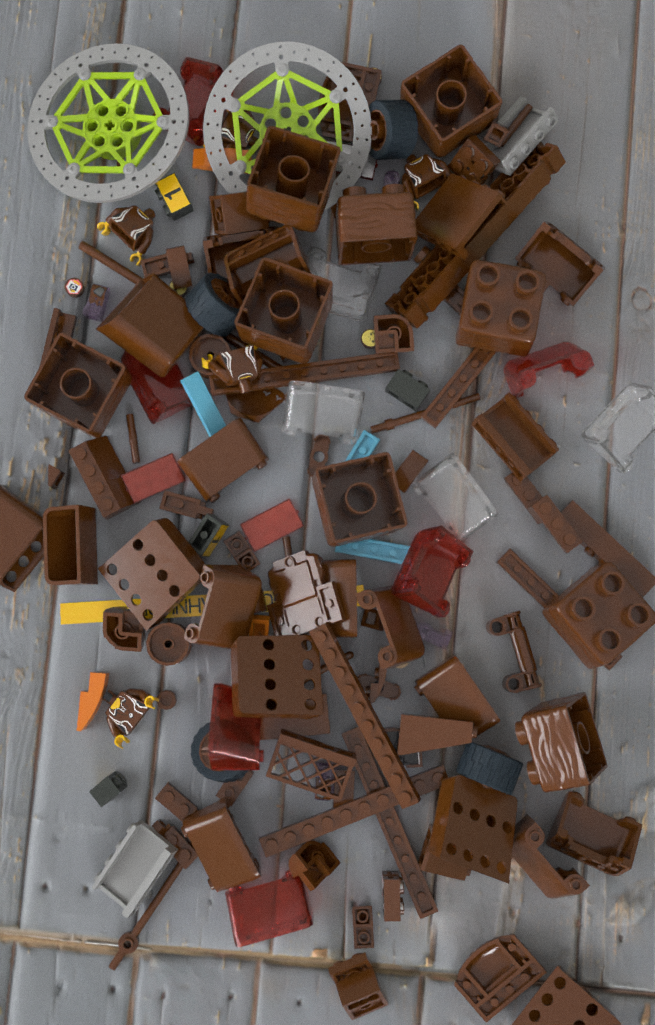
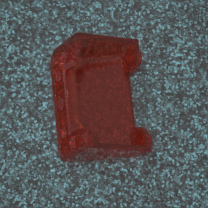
(198, 84)
(522, 370)
(157, 395)
(430, 569)
(232, 739)
(268, 910)

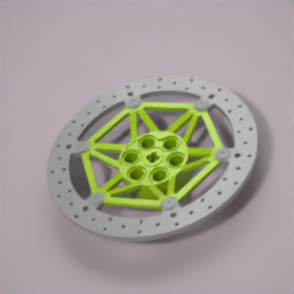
(282, 74)
(112, 127)

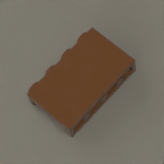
(515, 436)

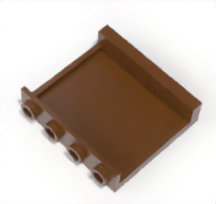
(457, 213)

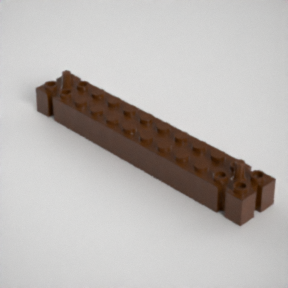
(443, 270)

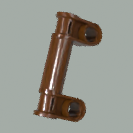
(527, 677)

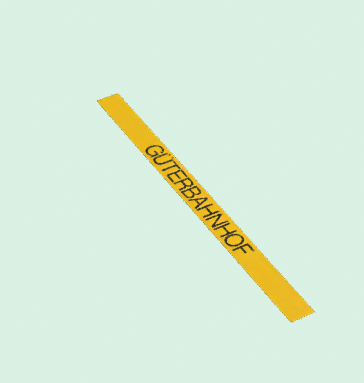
(93, 611)

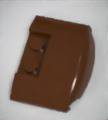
(369, 82)
(497, 974)

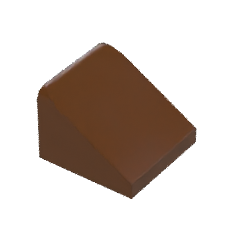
(496, 133)
(54, 476)
(372, 620)

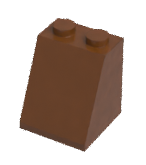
(231, 216)
(433, 864)

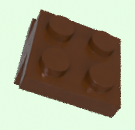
(358, 985)

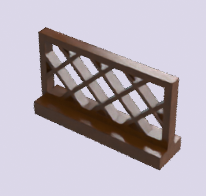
(315, 748)

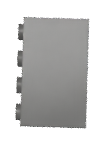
(526, 137)
(134, 866)

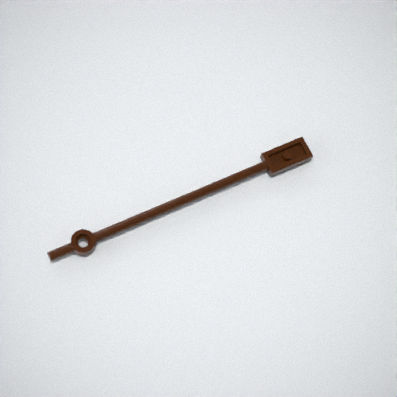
(229, 790)

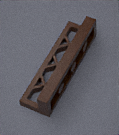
(59, 323)

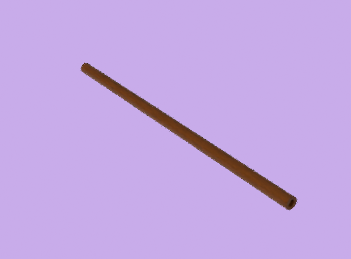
(133, 277)

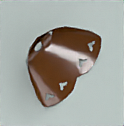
(255, 404)

